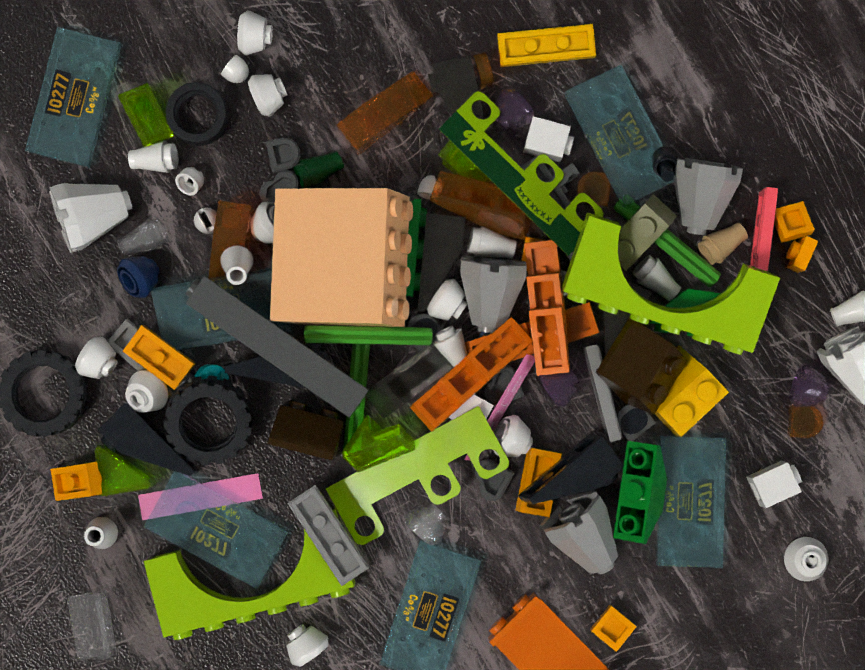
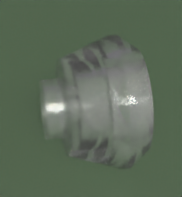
(427, 523)

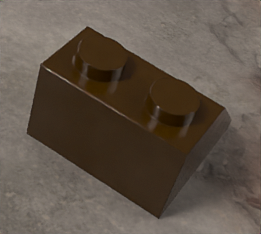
(641, 367)
(307, 431)

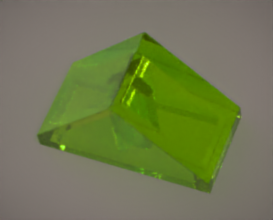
(146, 114)
(119, 474)

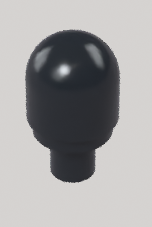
(664, 163)

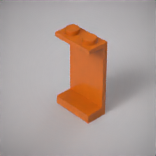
(540, 640)

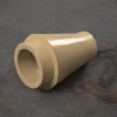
(720, 244)

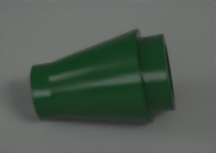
(317, 169)

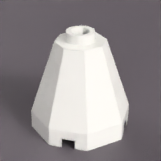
(88, 211)
(846, 360)

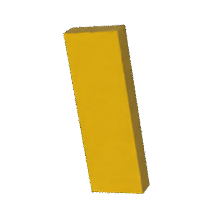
(546, 45)

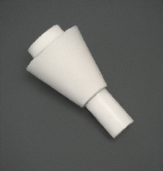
(451, 344)

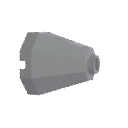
(704, 192)
(491, 289)
(583, 532)

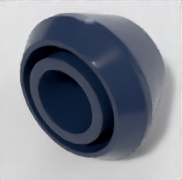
(138, 275)

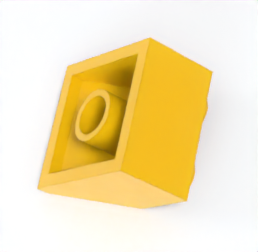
(690, 396)

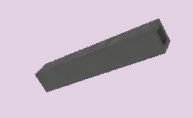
(276, 345)

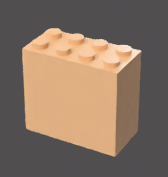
(341, 257)

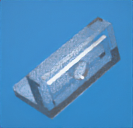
(92, 625)

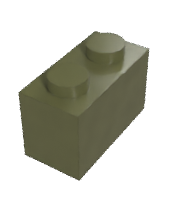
(643, 230)

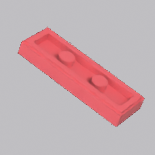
(764, 228)

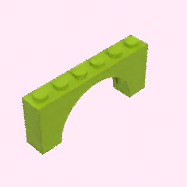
(730, 318)
(189, 605)

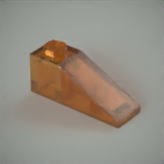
(383, 112)
(481, 204)
(230, 229)

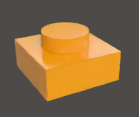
(793, 222)
(800, 253)
(613, 628)

